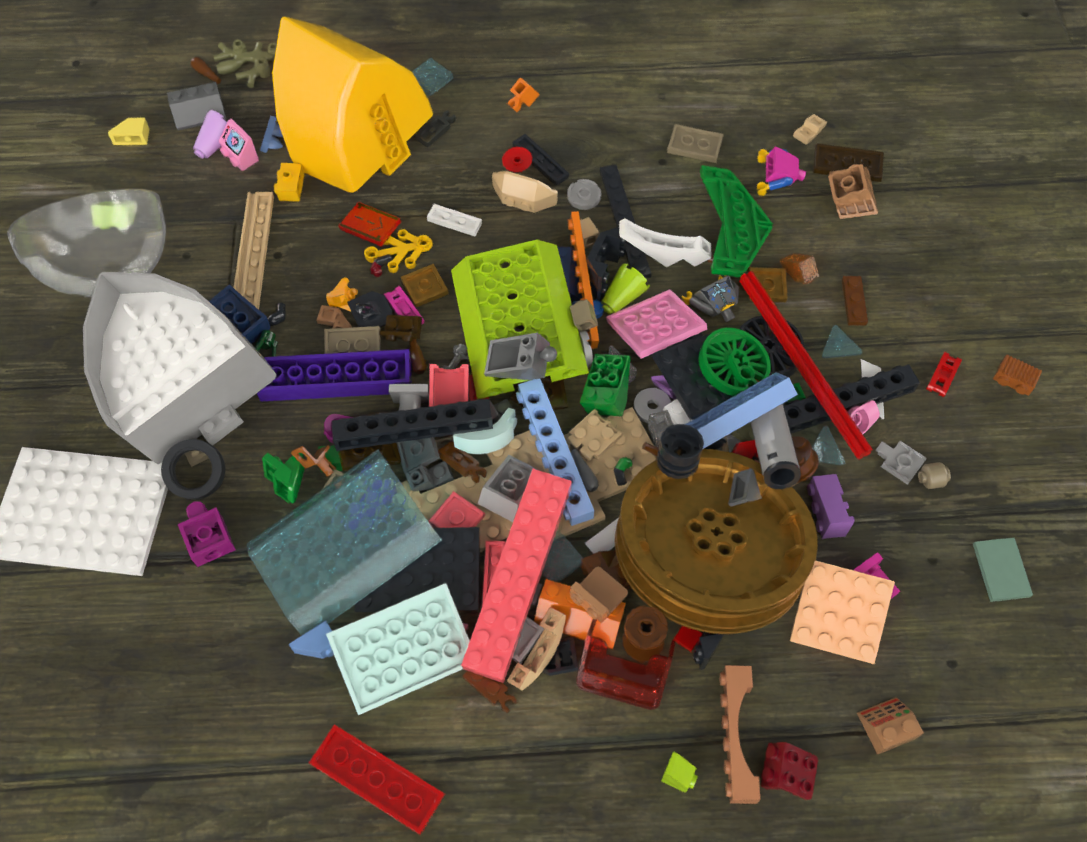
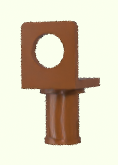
(317, 459)

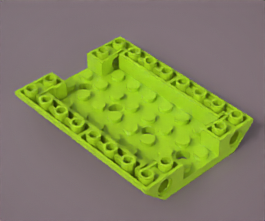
(540, 307)

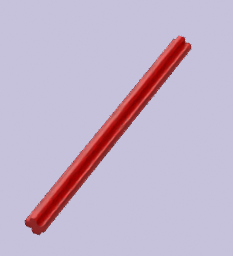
(806, 366)

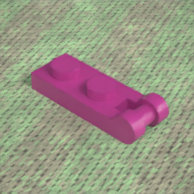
(401, 305)

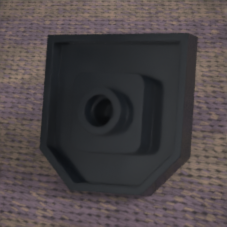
(370, 309)

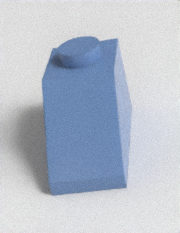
(314, 642)

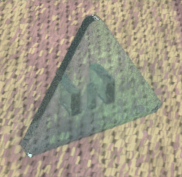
(840, 345)
(827, 448)

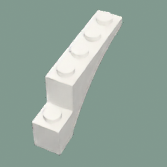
(664, 247)

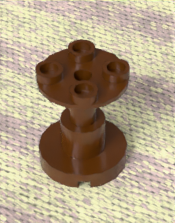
(644, 633)

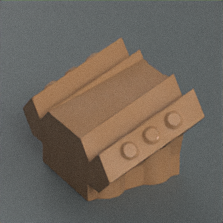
(853, 192)

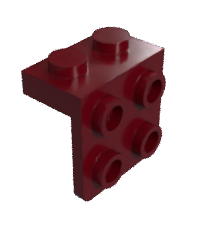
(789, 769)

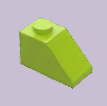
(679, 773)

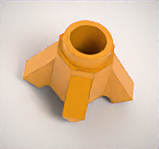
(341, 295)

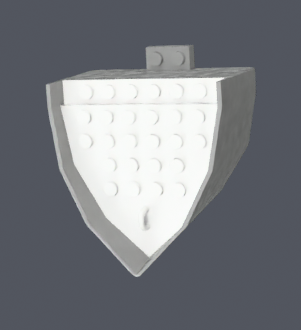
(166, 362)

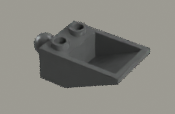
(519, 357)

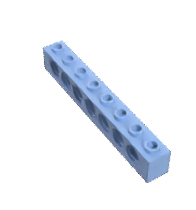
(534, 391)

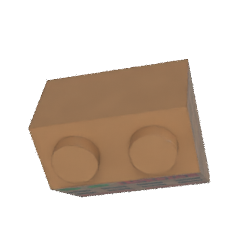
(890, 725)

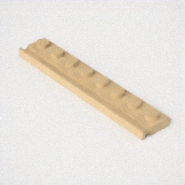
(254, 246)

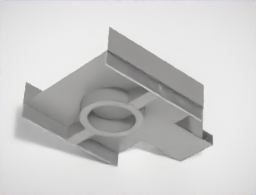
(901, 461)

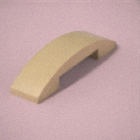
(542, 652)

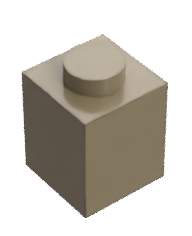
(583, 315)

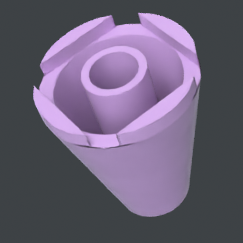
(209, 135)

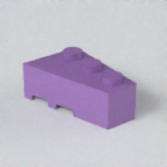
(829, 506)

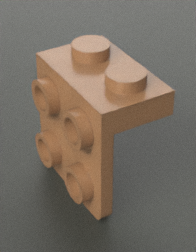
(598, 594)

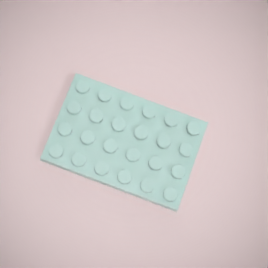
(400, 648)

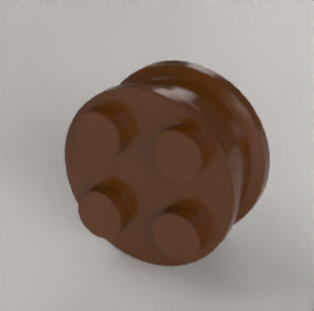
(806, 456)

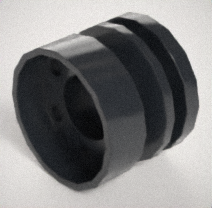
(679, 451)

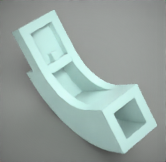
(488, 440)

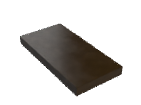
(835, 158)

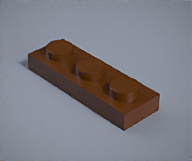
(854, 300)

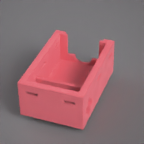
(448, 385)

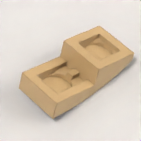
(810, 129)

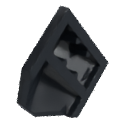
(564, 658)

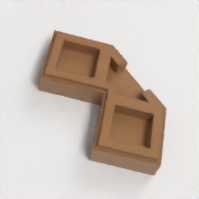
(333, 317)

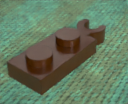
(462, 462)
(490, 689)

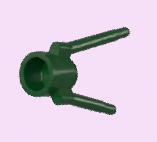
(267, 340)

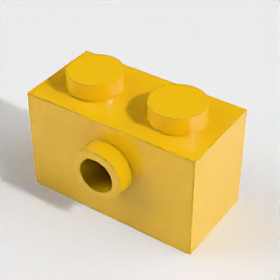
(289, 182)

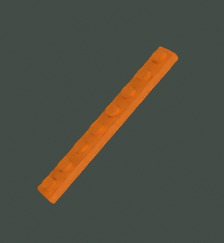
(581, 270)

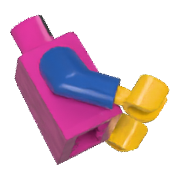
(781, 169)

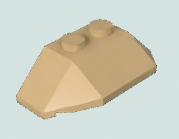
(523, 191)

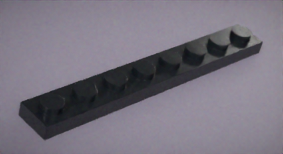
(621, 209)

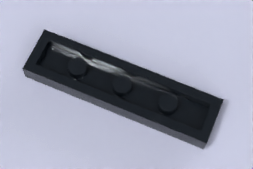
(542, 160)

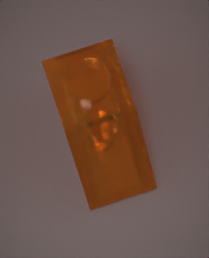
(800, 267)

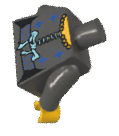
(716, 298)

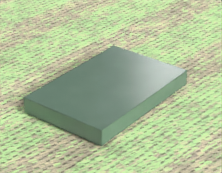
(1002, 569)

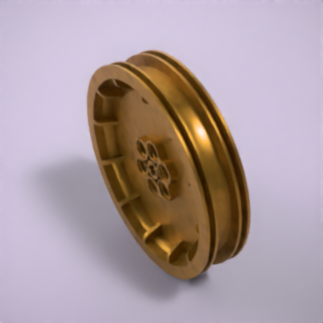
(713, 561)

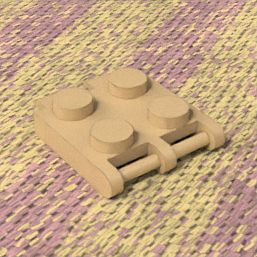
(594, 436)

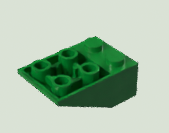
(607, 385)

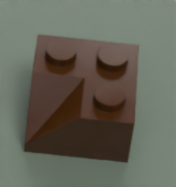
(608, 562)

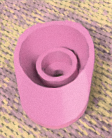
(864, 415)

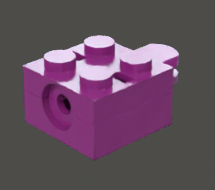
(205, 534)

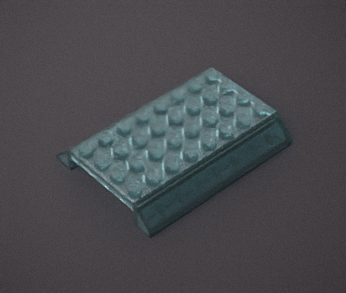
(341, 544)

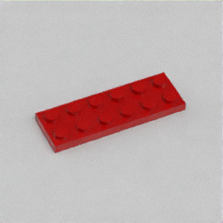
(377, 779)

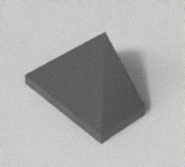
(744, 488)

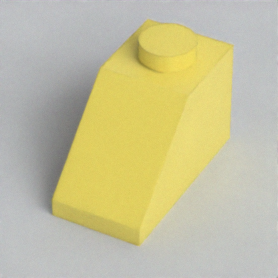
(130, 132)

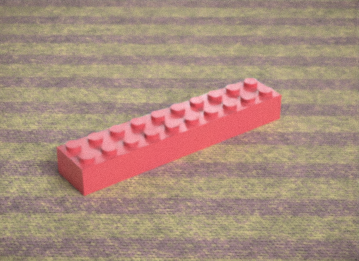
(517, 576)

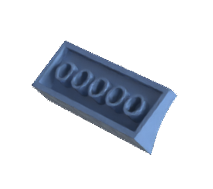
(743, 408)

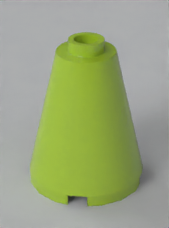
(625, 288)

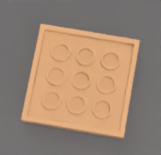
(842, 612)

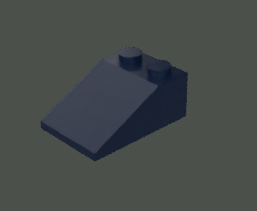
(241, 313)

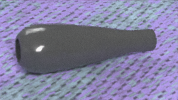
(588, 477)

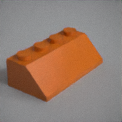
(577, 619)

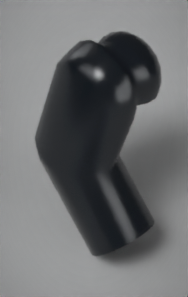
(279, 316)

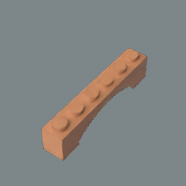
(742, 784)

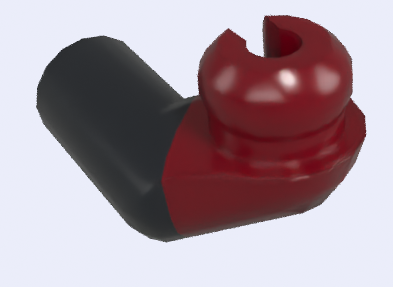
(377, 264)

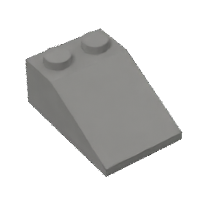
(506, 487)

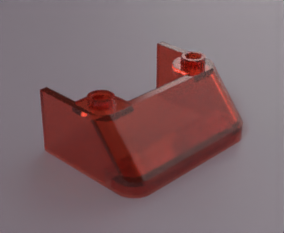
(622, 678)

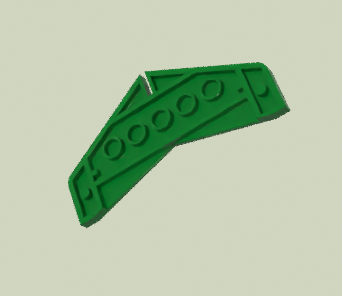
(743, 222)

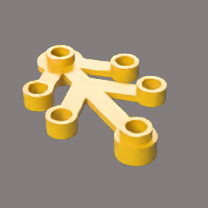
(401, 250)

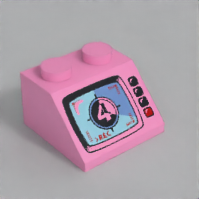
(238, 146)

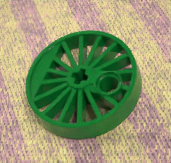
(739, 367)

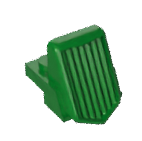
(285, 477)

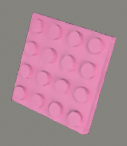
(656, 323)

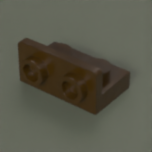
(402, 327)

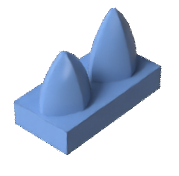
(270, 141)

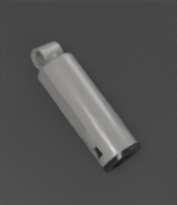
(776, 449)

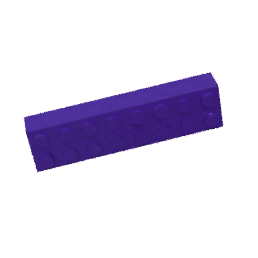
(336, 375)

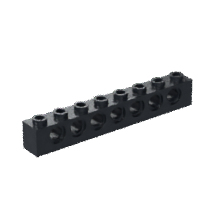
(905, 384)
(412, 424)

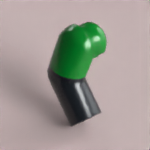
(621, 466)

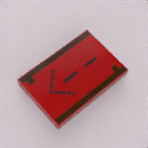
(369, 224)

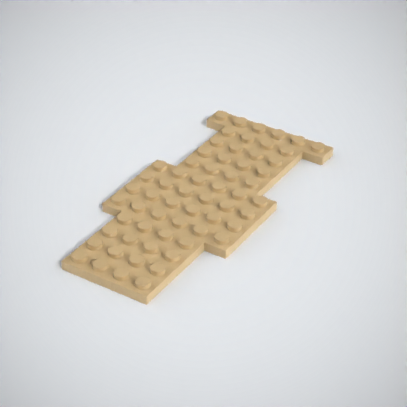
(523, 447)

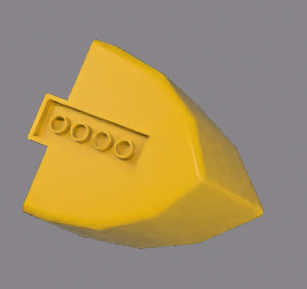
(343, 105)

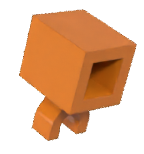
(523, 93)

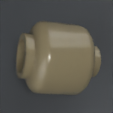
(934, 475)

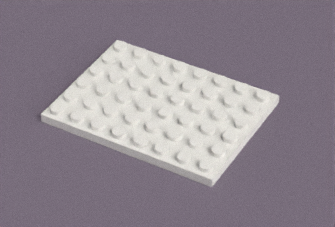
(81, 511)

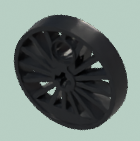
(772, 345)

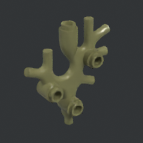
(241, 56)

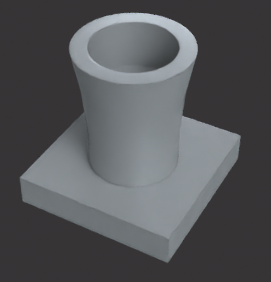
(409, 395)

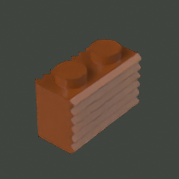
(1017, 375)

